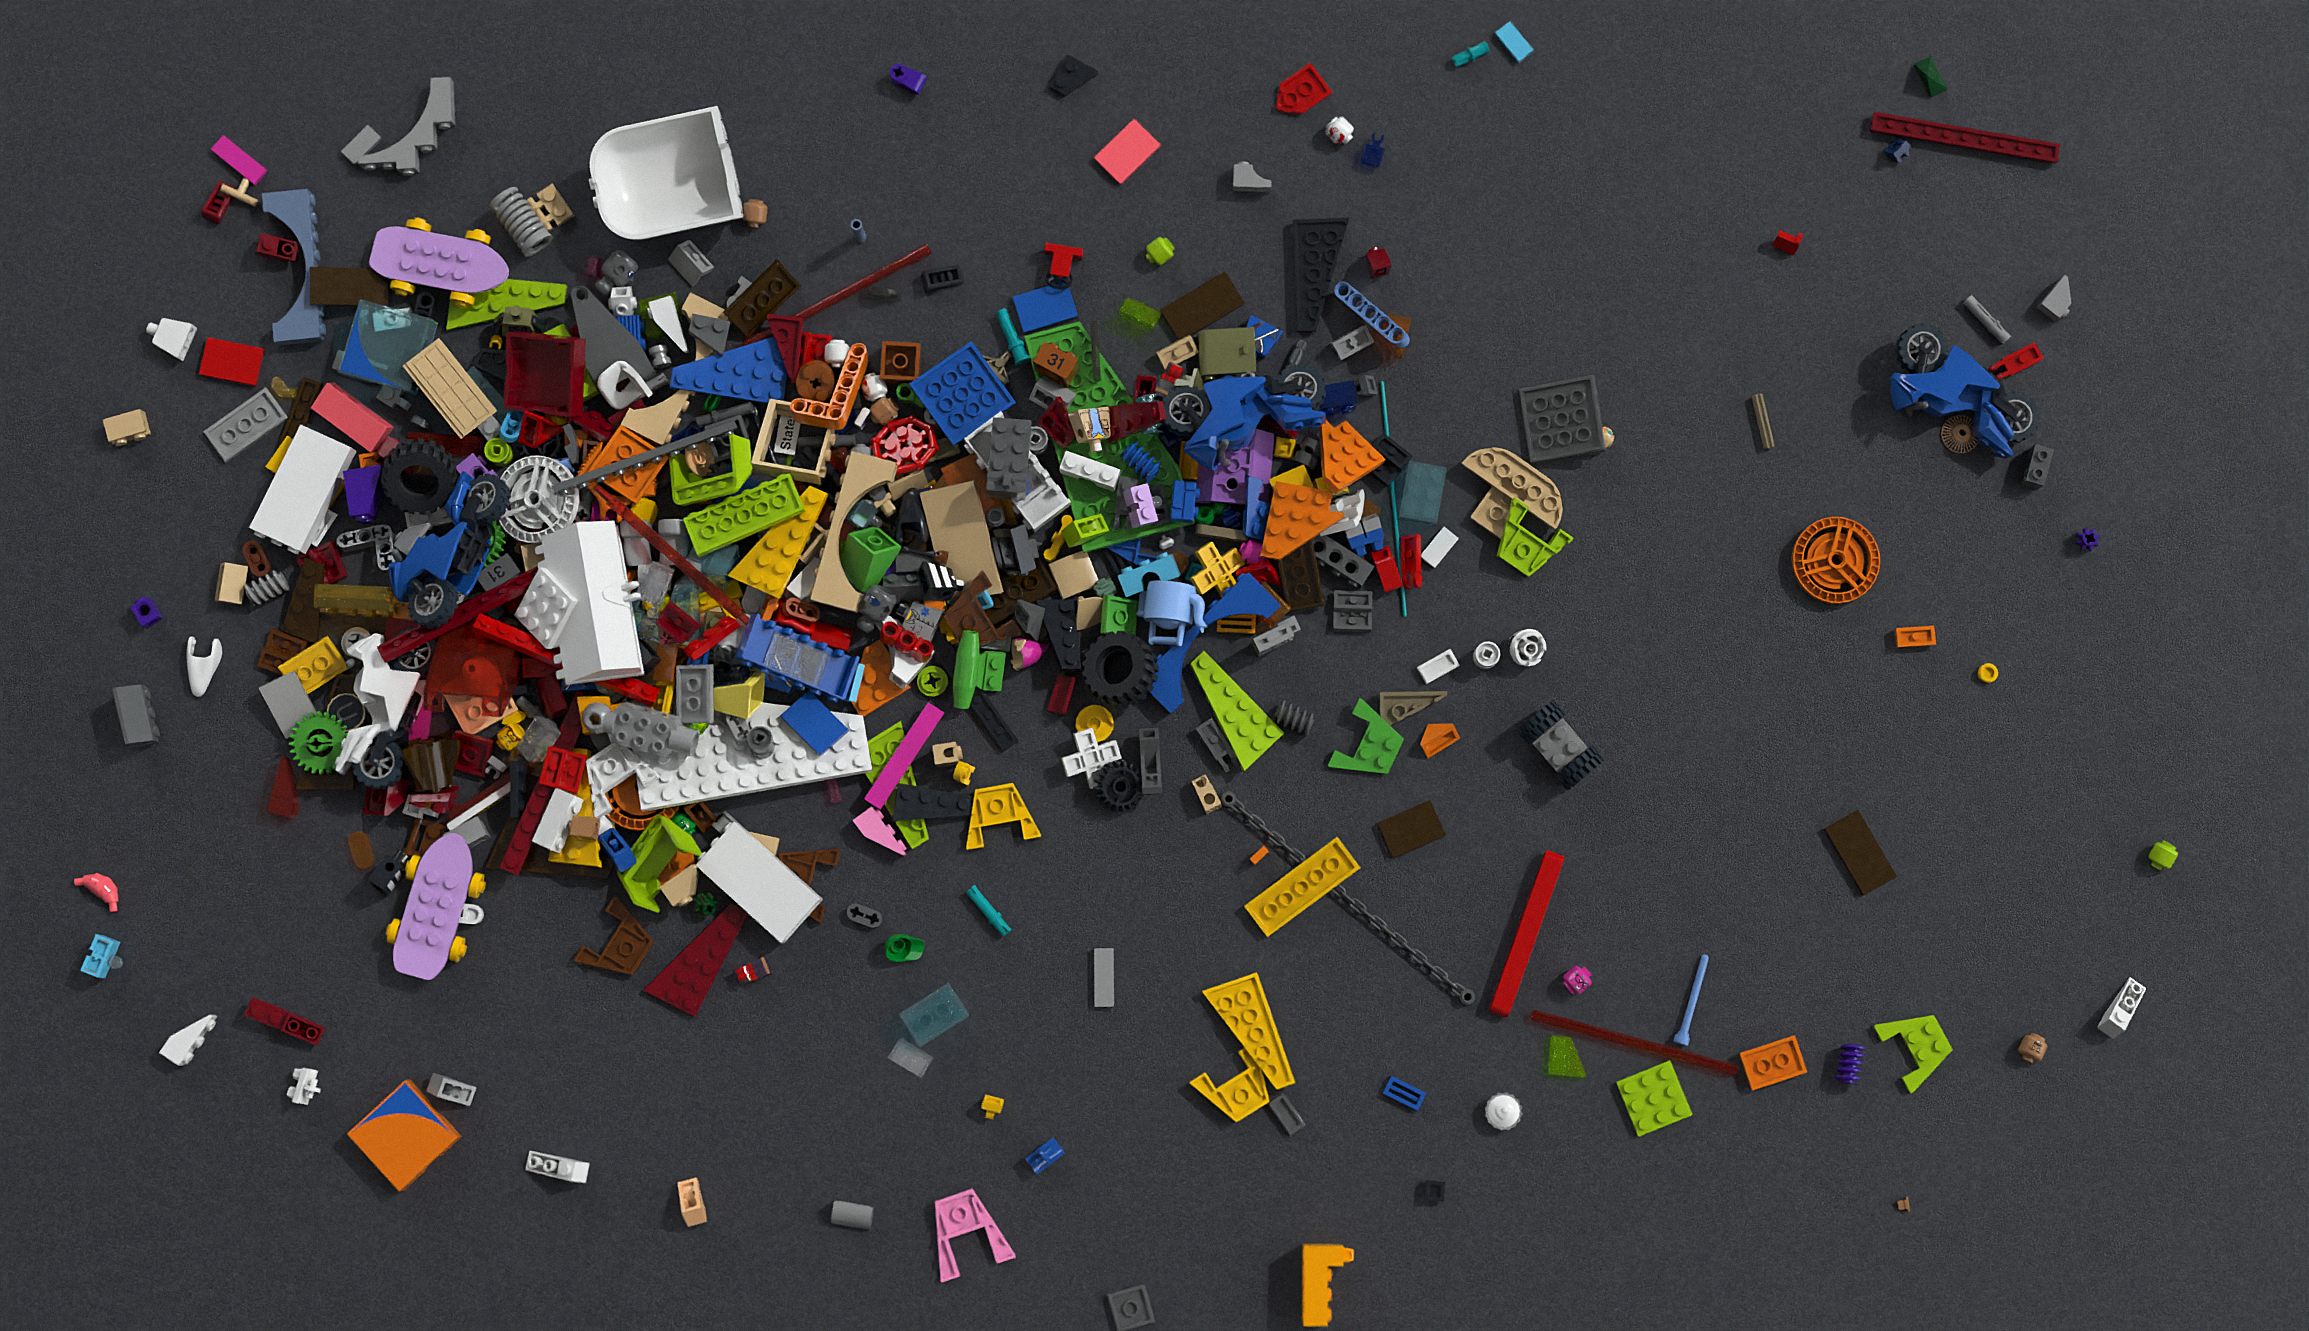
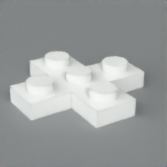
(1090, 756)

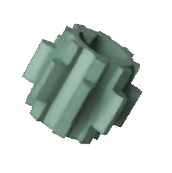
(1104, 587)

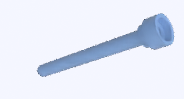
(1682, 1036)

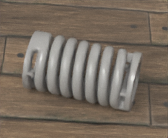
(520, 221)

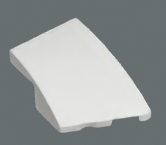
(1353, 509)

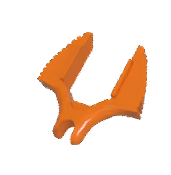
(587, 463)

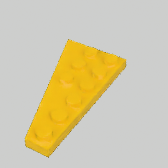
(578, 850)

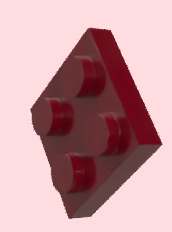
(473, 753)

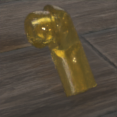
(282, 390)

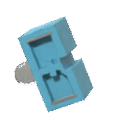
(102, 956)

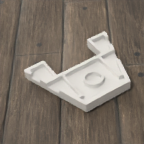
(612, 767)

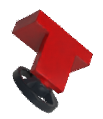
(1061, 264)

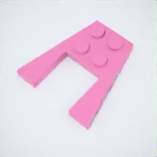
(960, 1215)

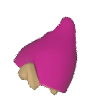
(1026, 652)

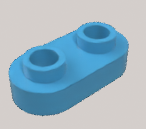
(510, 426)

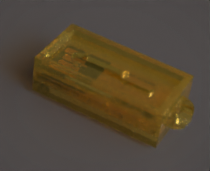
(356, 599)

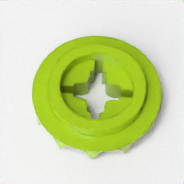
(923, 678)

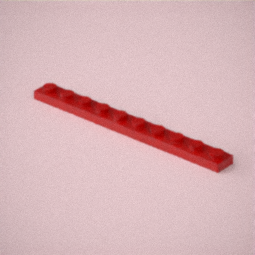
(531, 646)

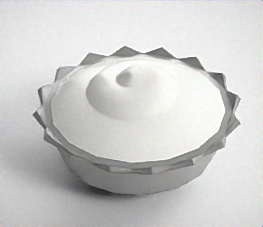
(1503, 1111)

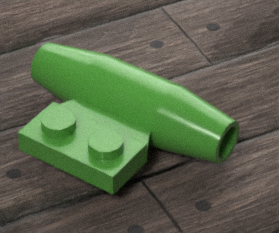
(975, 670)

